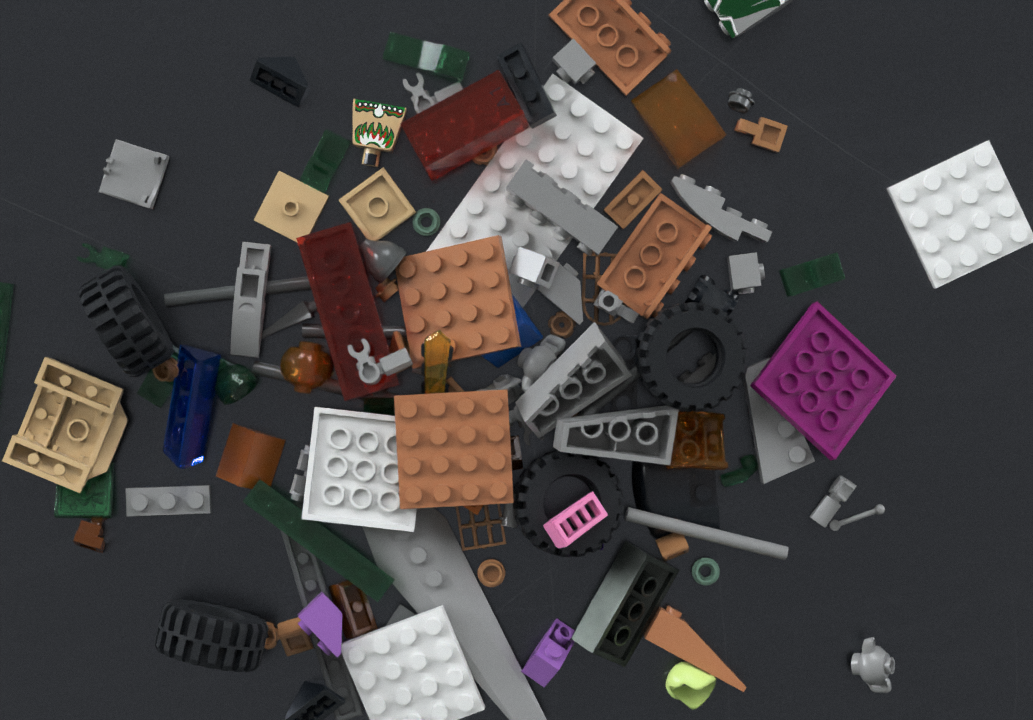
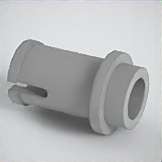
(509, 515)

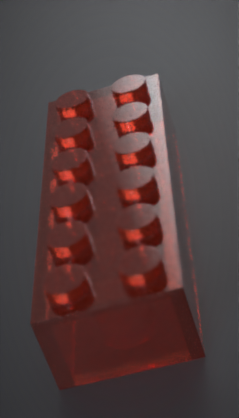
(345, 305)

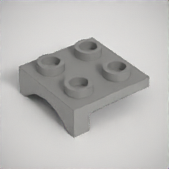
(133, 174)

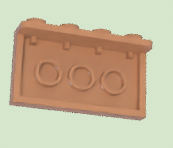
(613, 38)
(655, 257)

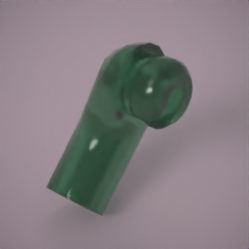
(742, 474)

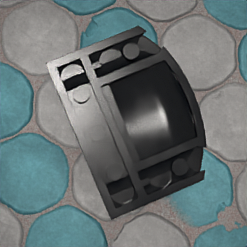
(676, 493)

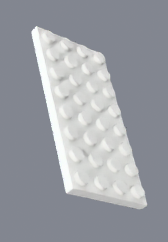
(576, 148)

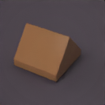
(672, 546)

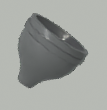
(381, 257)

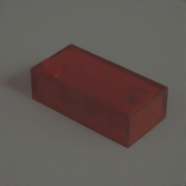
(465, 125)

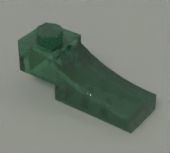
(426, 56)

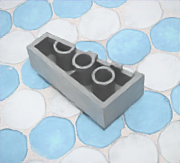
(560, 208)
(573, 381)
(624, 435)
(776, 442)

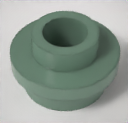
(426, 231)
(712, 577)

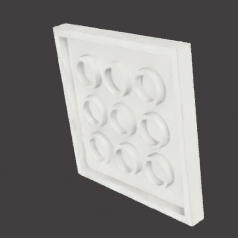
(961, 214)
(354, 471)
(413, 670)

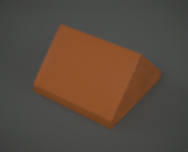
(250, 457)

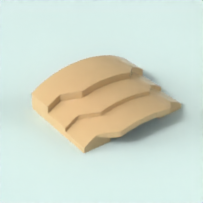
(68, 427)

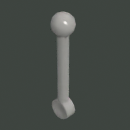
(835, 524)

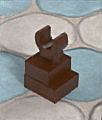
(90, 535)

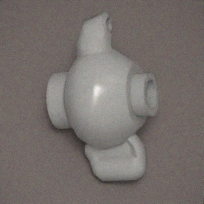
(539, 359)
(873, 666)

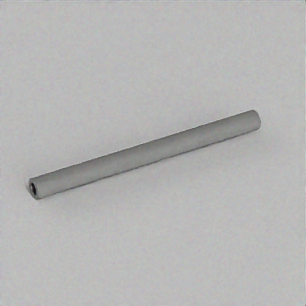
(706, 533)

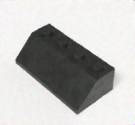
(624, 604)

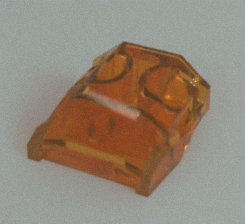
(699, 441)

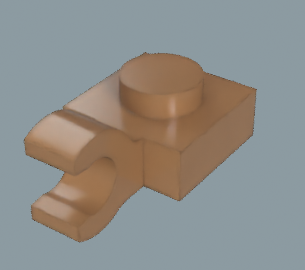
(767, 133)

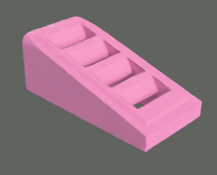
(561, 531)

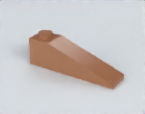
(678, 638)

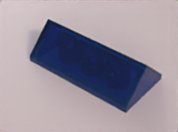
(191, 406)

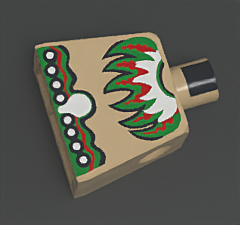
(376, 128)

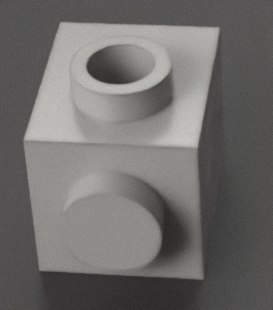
(574, 63)
(533, 268)
(745, 272)

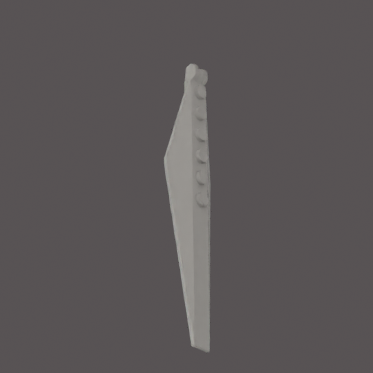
(435, 572)

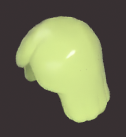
(697, 684)

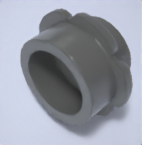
(740, 100)

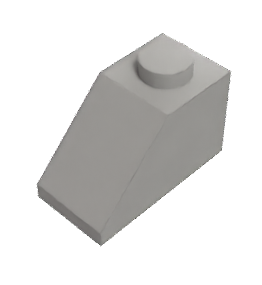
(566, 292)

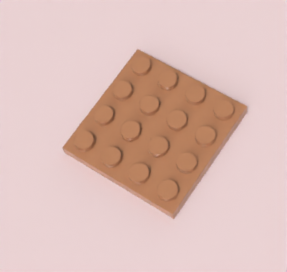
(463, 295)
(453, 449)

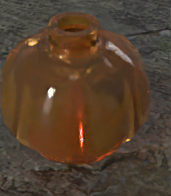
(306, 366)

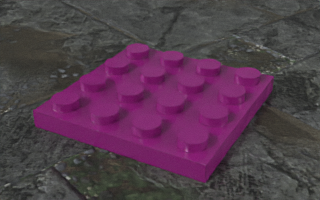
(823, 381)

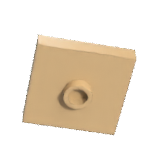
(377, 206)
(291, 207)

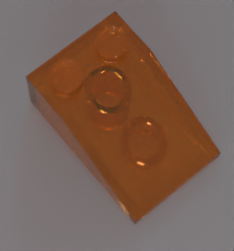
(678, 118)

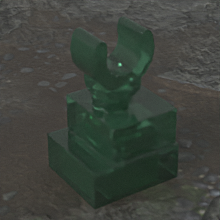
(105, 259)

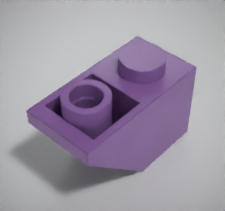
(325, 622)
(549, 653)

